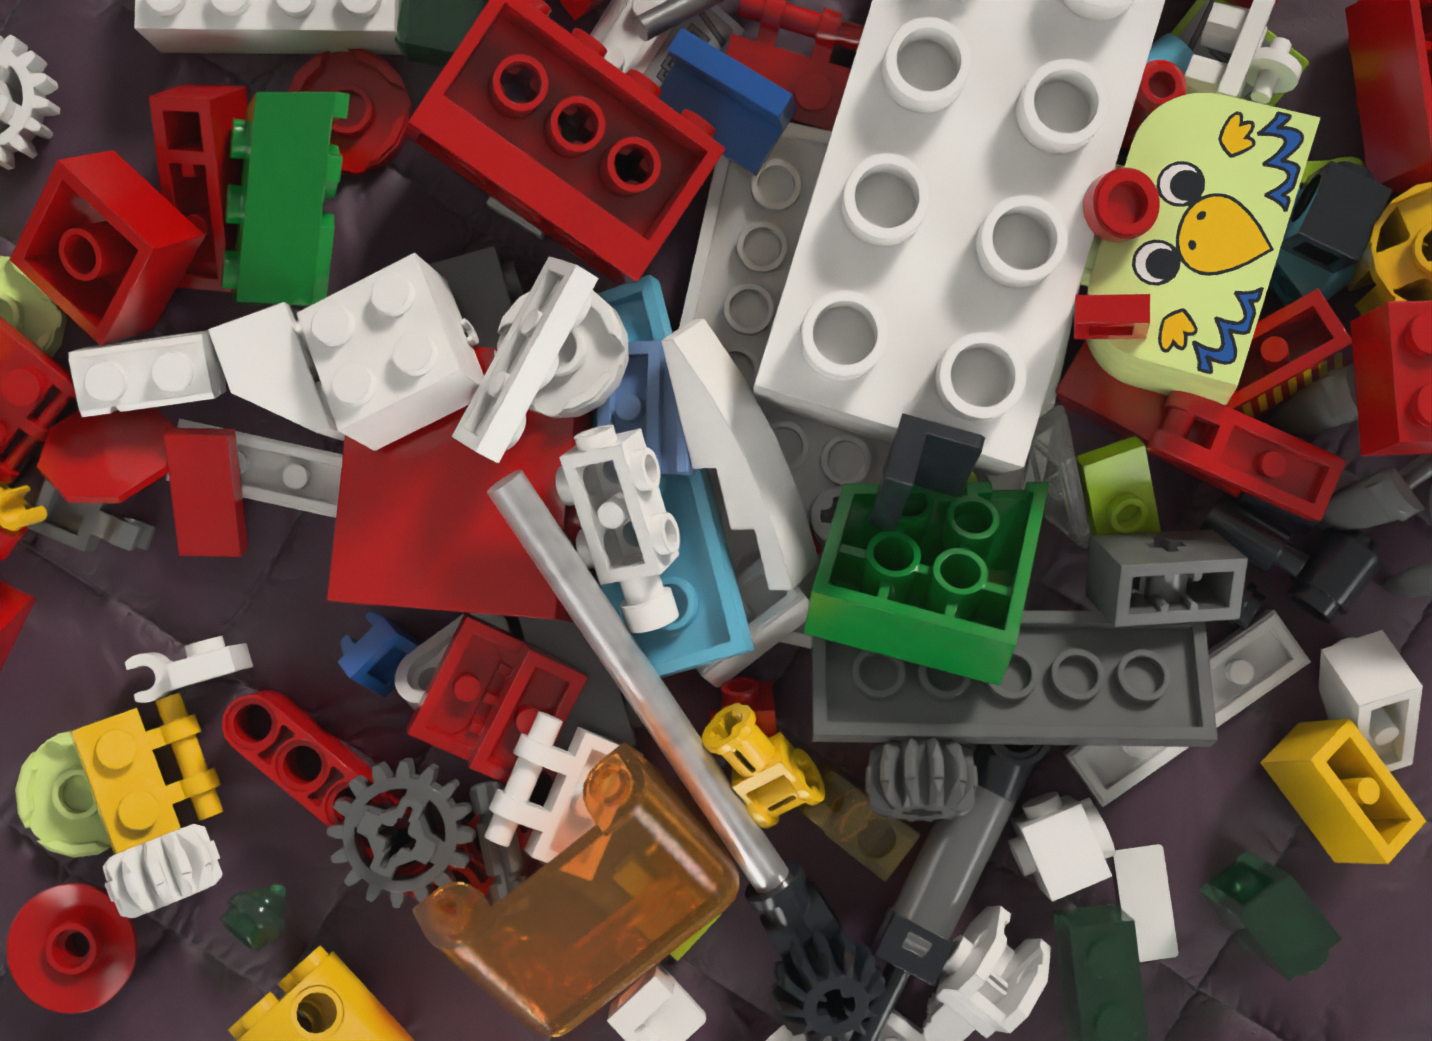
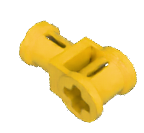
(765, 770)

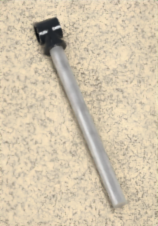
(776, 884)

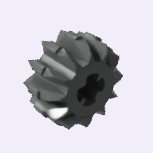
(921, 779)

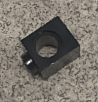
(1335, 215)

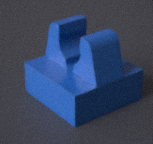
(377, 654)

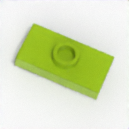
(1118, 489)

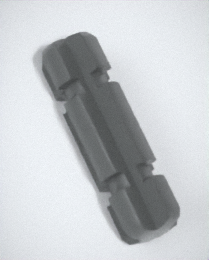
(499, 860)

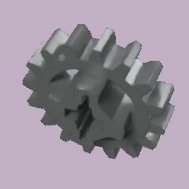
(377, 823)

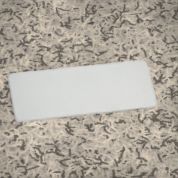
(1147, 900)

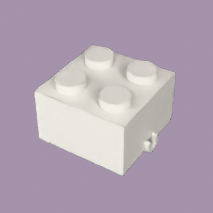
(392, 352)

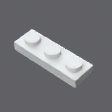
(526, 358)

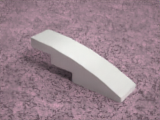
(732, 434)

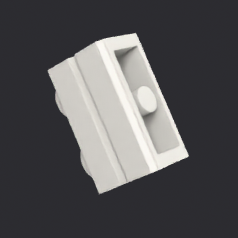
(146, 373)

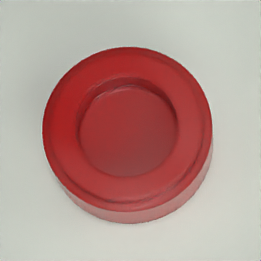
(1121, 205)

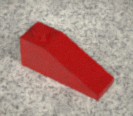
(196, 167)

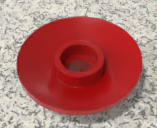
(48, 963)

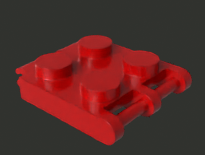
(25, 381)

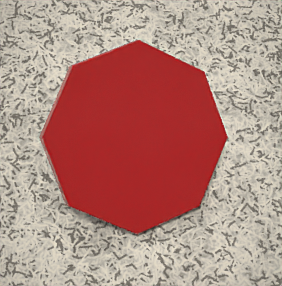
(105, 455)

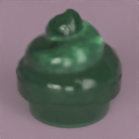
(256, 916)

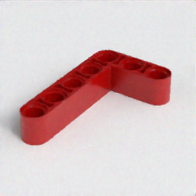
(277, 760)

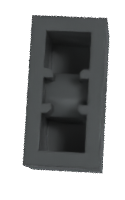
(1165, 577)

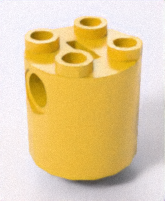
(332, 1000)

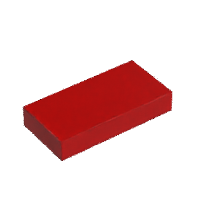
(206, 492)

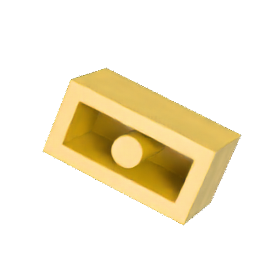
(1343, 792)

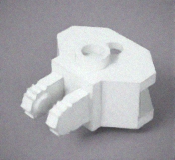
(986, 981)

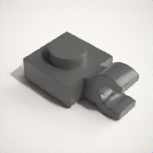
(85, 523)

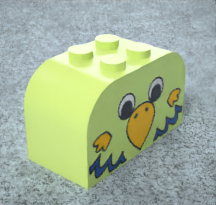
(1225, 200)

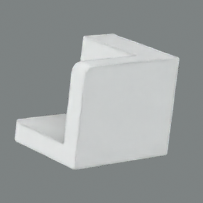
(655, 1009)

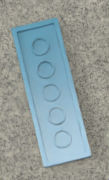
(702, 576)

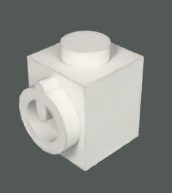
(1061, 844)

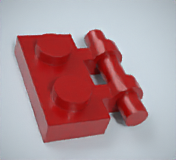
(812, 79)

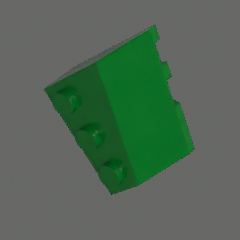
(278, 206)
(936, 588)

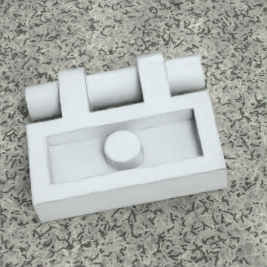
(564, 813)

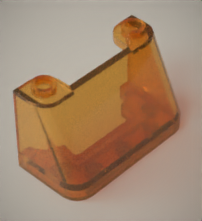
(596, 909)

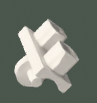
(1242, 34)

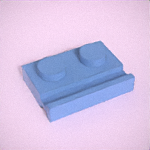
(649, 403)

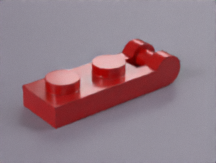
(1248, 455)

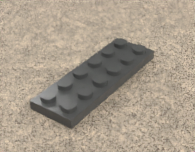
(1065, 685)

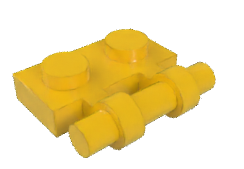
(127, 778)

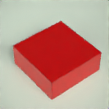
(1112, 316)

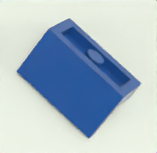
(730, 96)

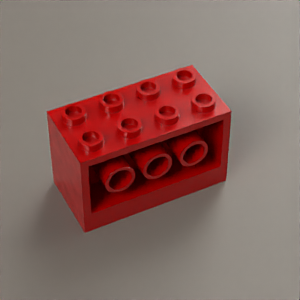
(529, 167)

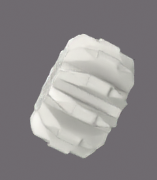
(162, 871)

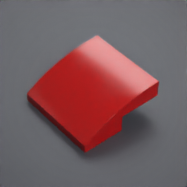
(490, 694)

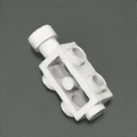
(608, 506)

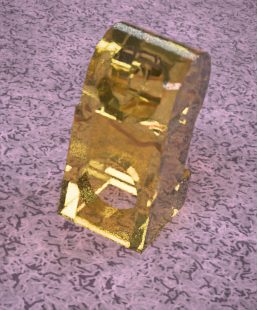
(858, 830)

